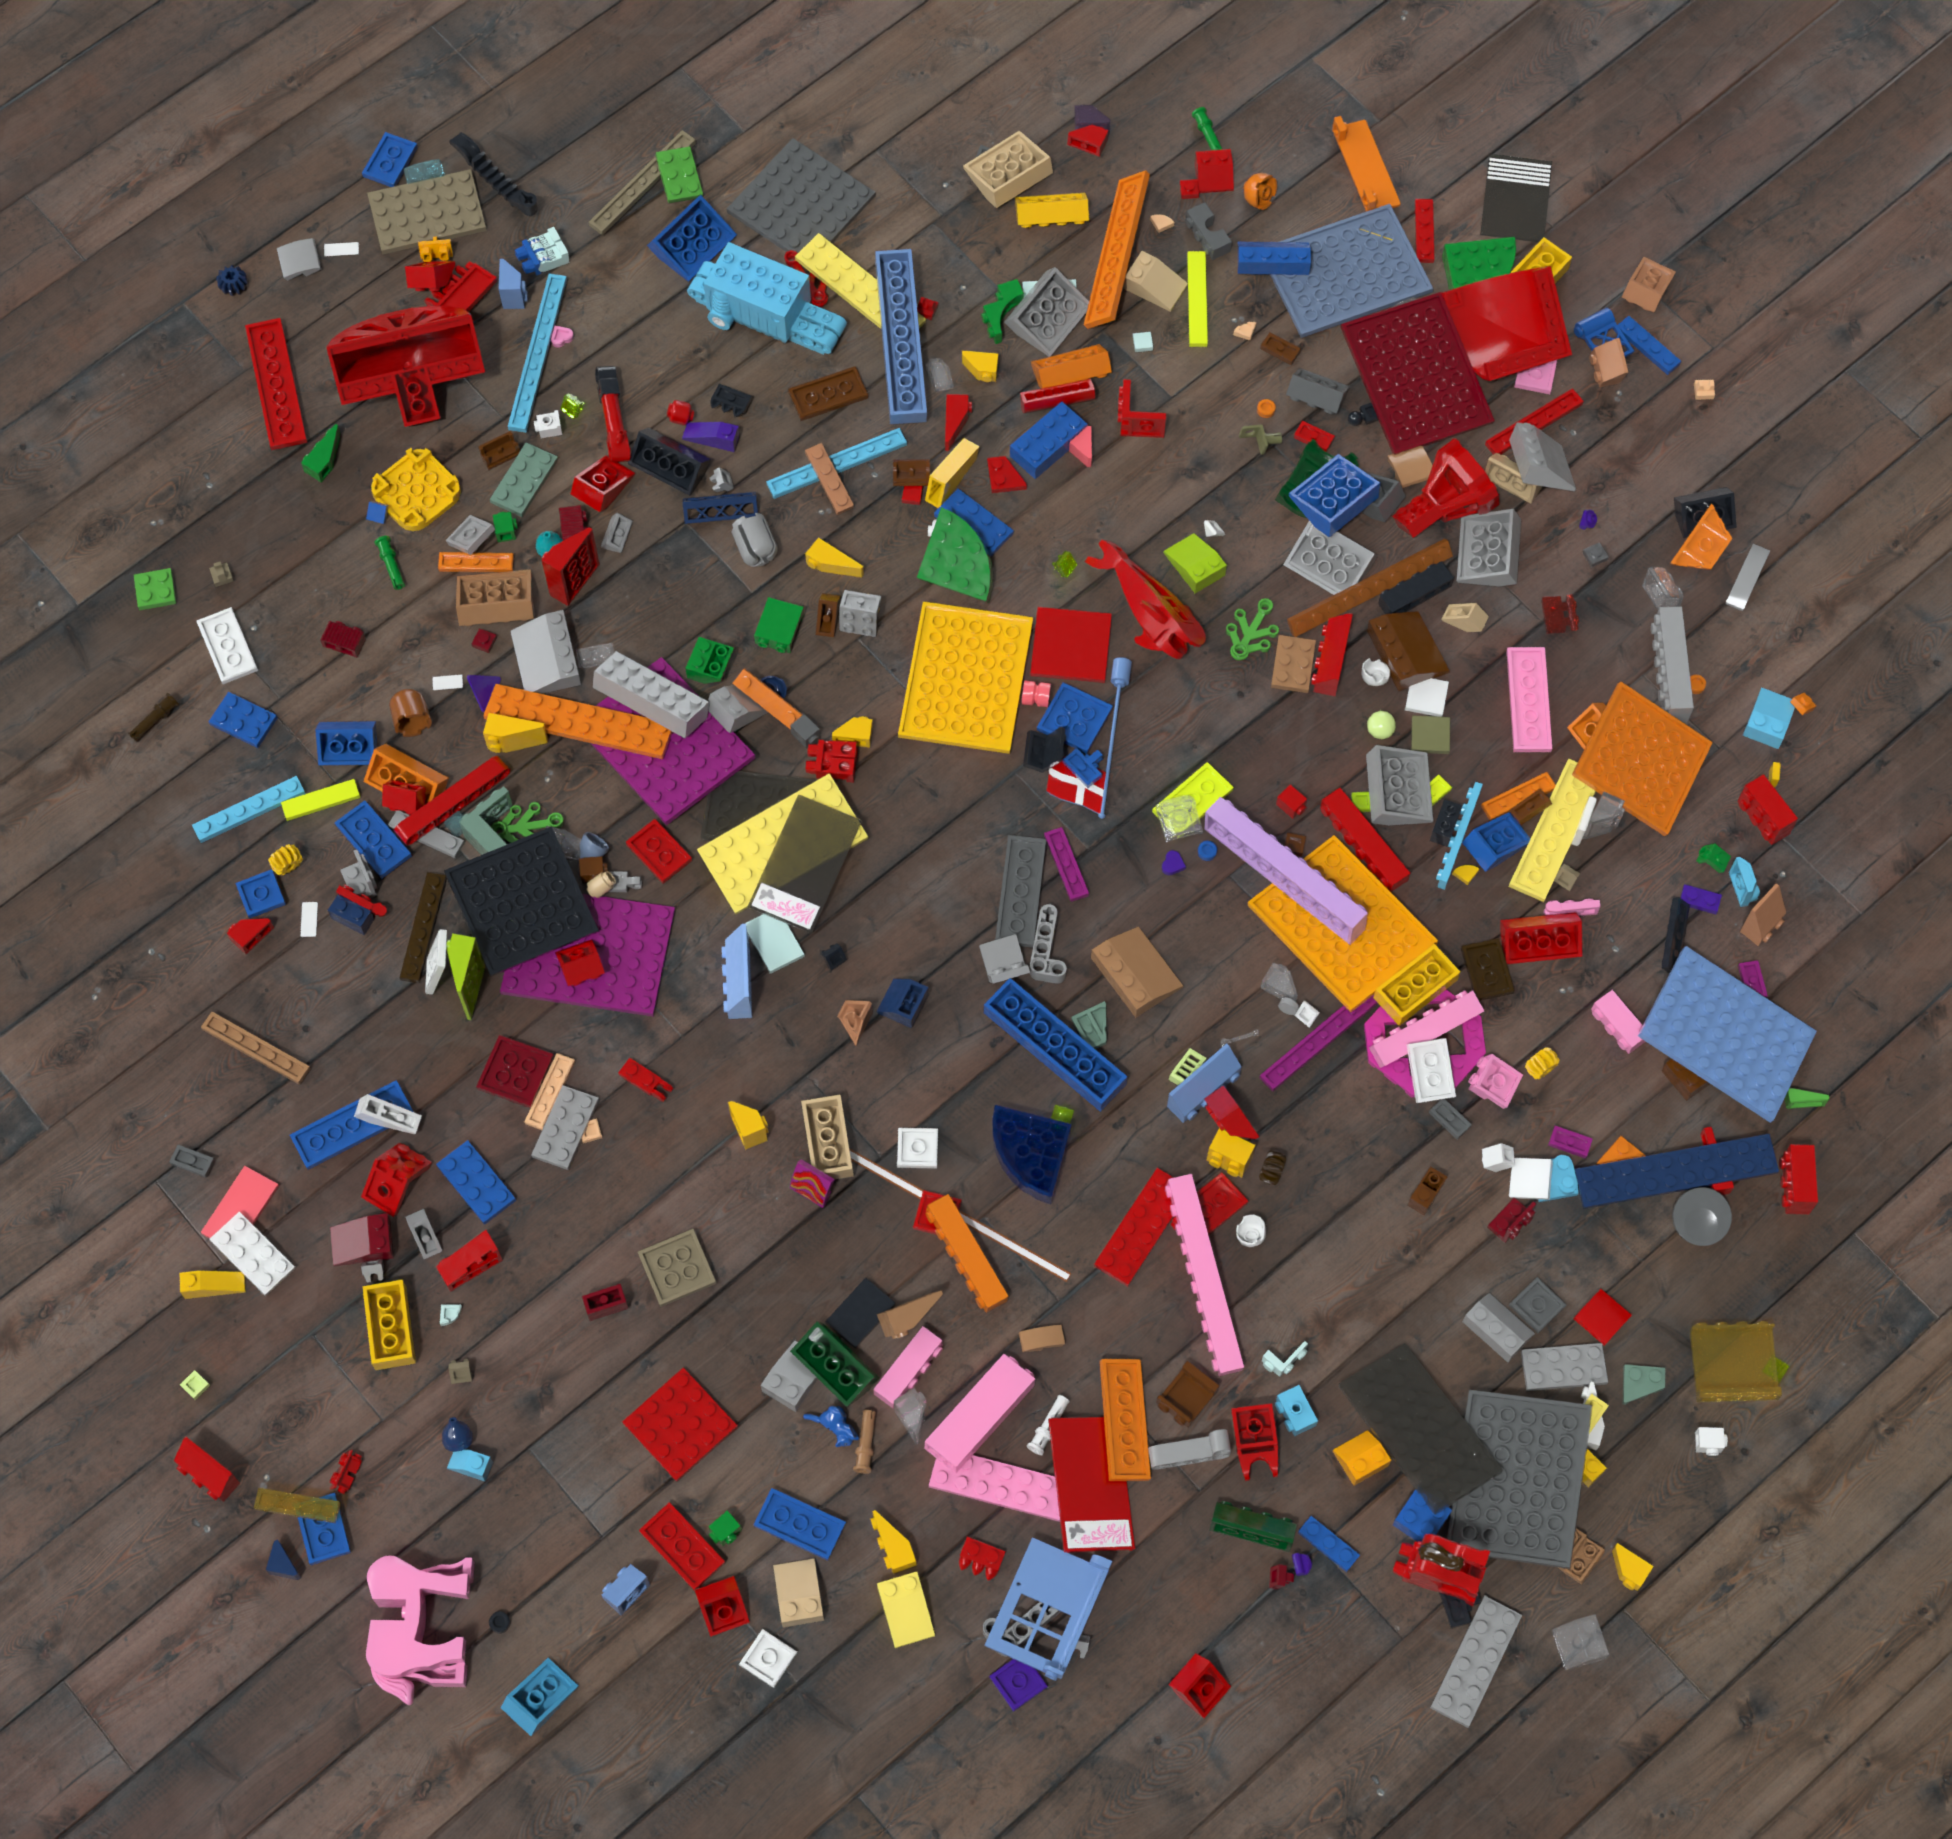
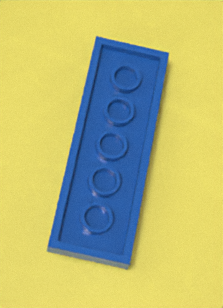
(341, 1129)

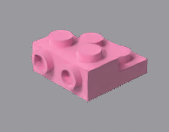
(1495, 1080)

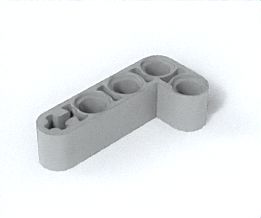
(1045, 942)
(1190, 1451)
(1010, 1633)

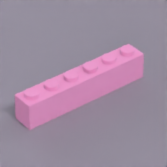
(1426, 1029)

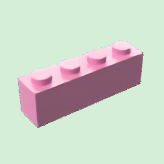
(909, 1366)

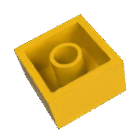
(1230, 1153)

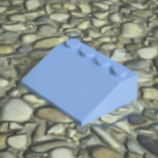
(737, 974)

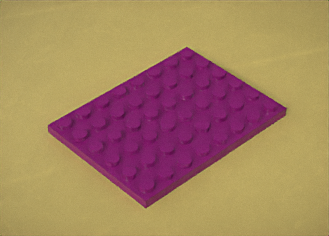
(690, 764)
(632, 953)

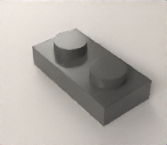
(1450, 1118)
(192, 1161)

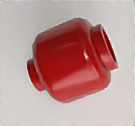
(680, 412)

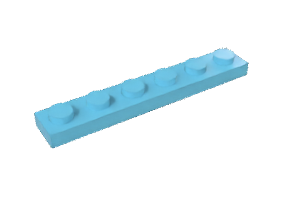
(247, 809)
(1455, 842)

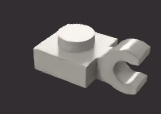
(624, 882)

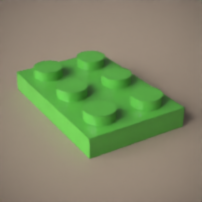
(679, 174)

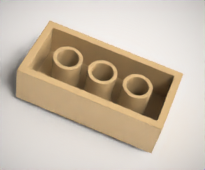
(827, 1136)

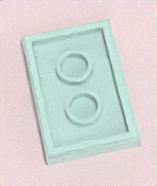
(774, 942)

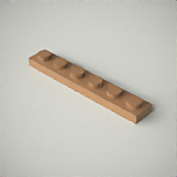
(255, 1048)

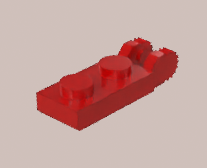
(362, 900)
(644, 1079)

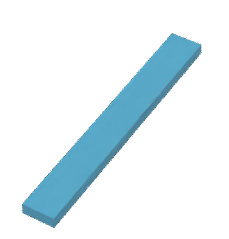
(841, 461)

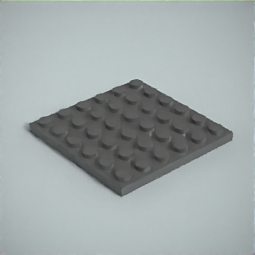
(800, 198)

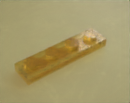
(297, 1505)

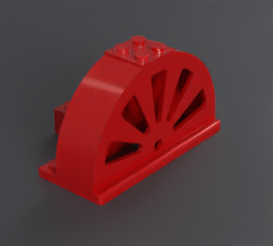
(405, 356)

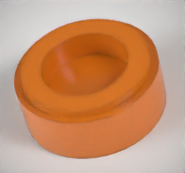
(1266, 408)
(1698, 684)

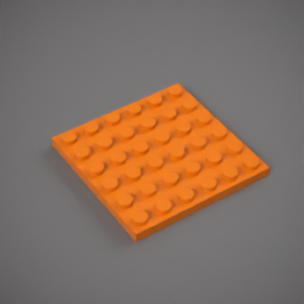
(1642, 758)

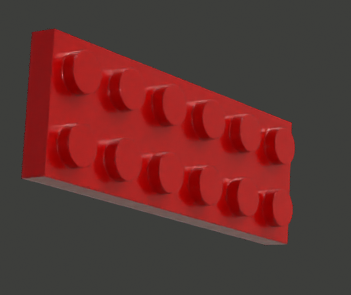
(1137, 1231)

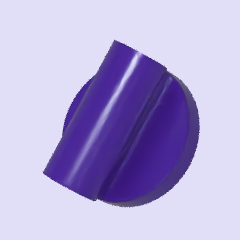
(1588, 519)
(1301, 1564)

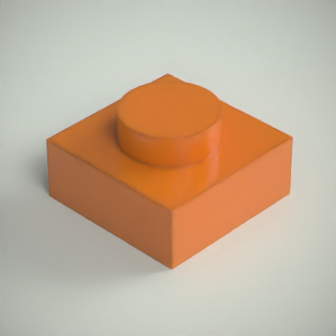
(1803, 703)

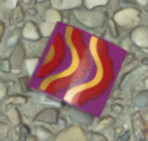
(811, 1183)

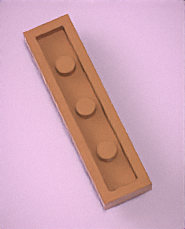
(829, 479)

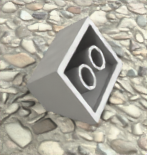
(1498, 1327)

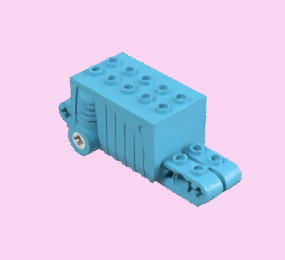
(765, 299)

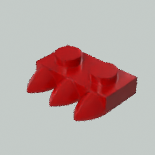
(982, 1557)

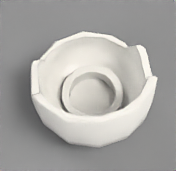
(1375, 672)
(1251, 1231)

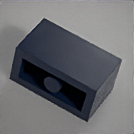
(351, 914)

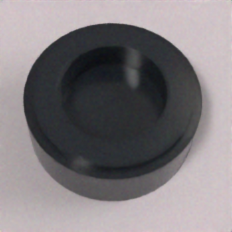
(499, 1622)

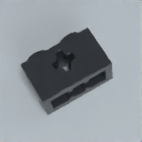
(1445, 823)

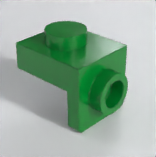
(1714, 856)

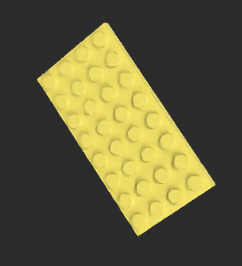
(743, 852)

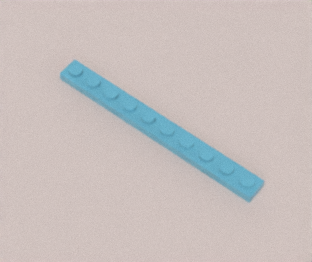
(537, 353)

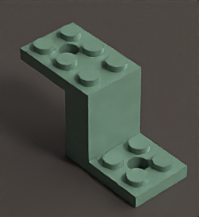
(477, 823)

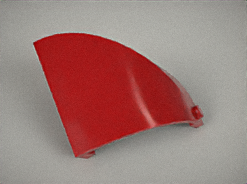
(1509, 322)

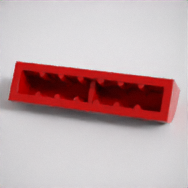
(1051, 396)

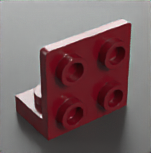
(1511, 1220)

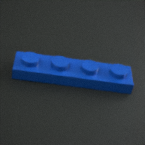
(1649, 345)

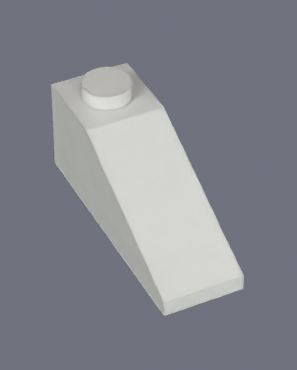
(387, 1114)

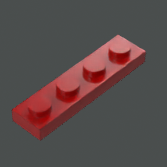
(1424, 230)

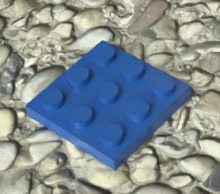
(1078, 714)

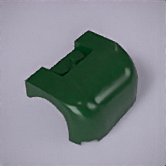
(1310, 461)

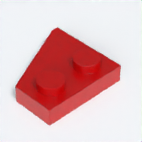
(1004, 476)

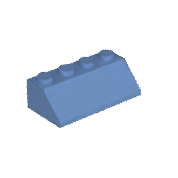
(1210, 1076)

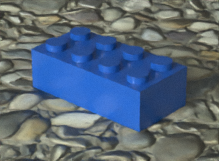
(1047, 440)

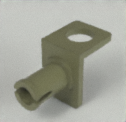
(1262, 438)

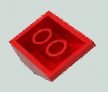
(601, 483)

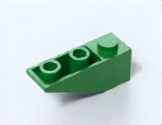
(322, 458)

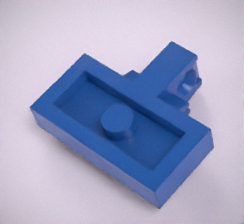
(1084, 766)

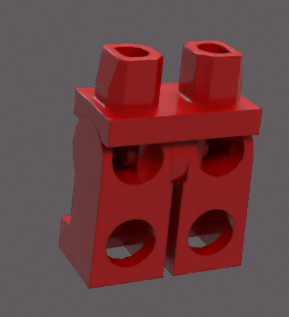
(833, 758)

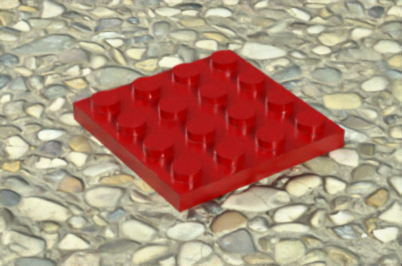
(679, 1424)

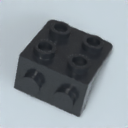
(1044, 750)

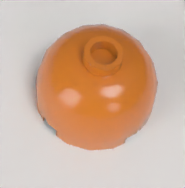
(1259, 190)

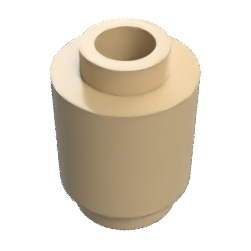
(601, 884)

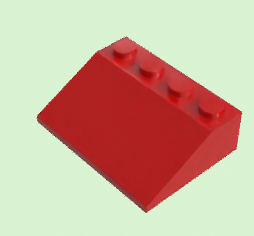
(570, 565)

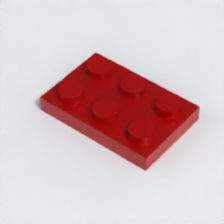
(658, 851)

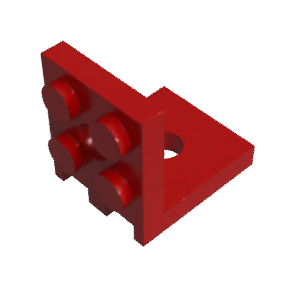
(1138, 423)
(395, 1172)

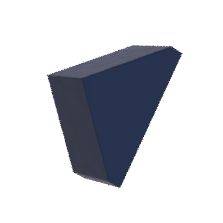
(280, 1563)

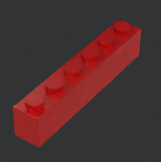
(1364, 840)

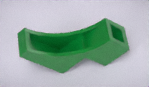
(1007, 296)

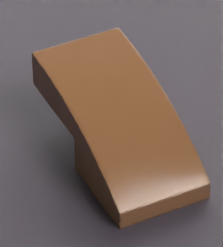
(1041, 1338)

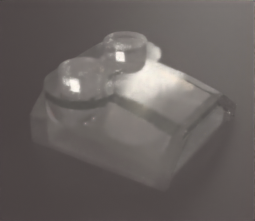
(1179, 817)

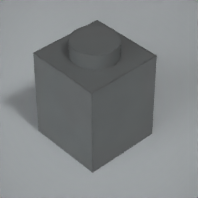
(805, 731)

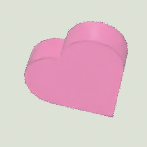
(561, 336)

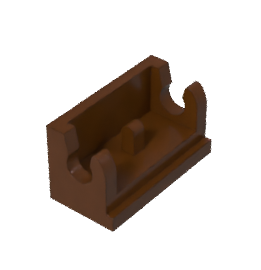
(499, 450)
(911, 472)

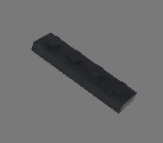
(1676, 932)

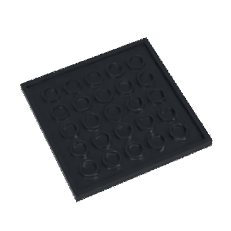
(521, 901)

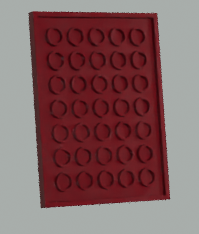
(1417, 373)

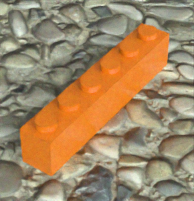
(967, 1253)

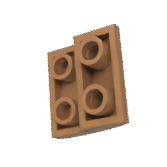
(1411, 466)
(1584, 1557)

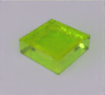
(1781, 1369)

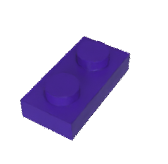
(1701, 899)

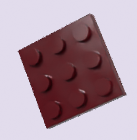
(515, 1071)

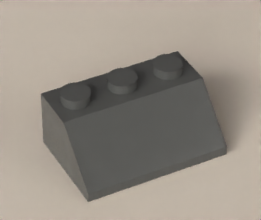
(1317, 391)

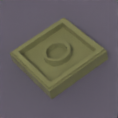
(1430, 734)

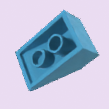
(538, 1696)

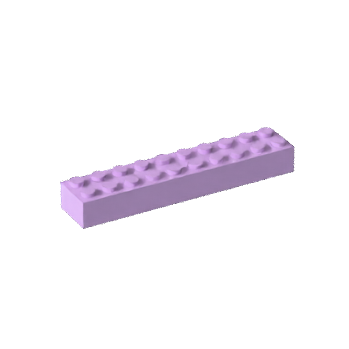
(1286, 870)

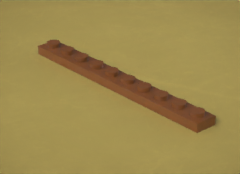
(1369, 588)

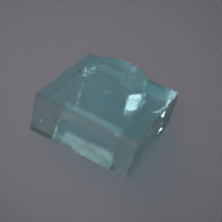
(453, 824)

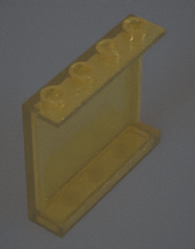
(1732, 1362)

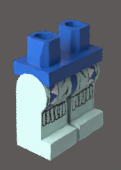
(542, 252)

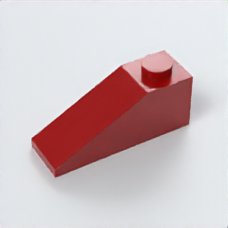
(956, 417)

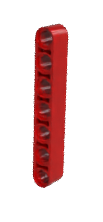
(452, 800)

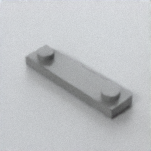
(435, 838)

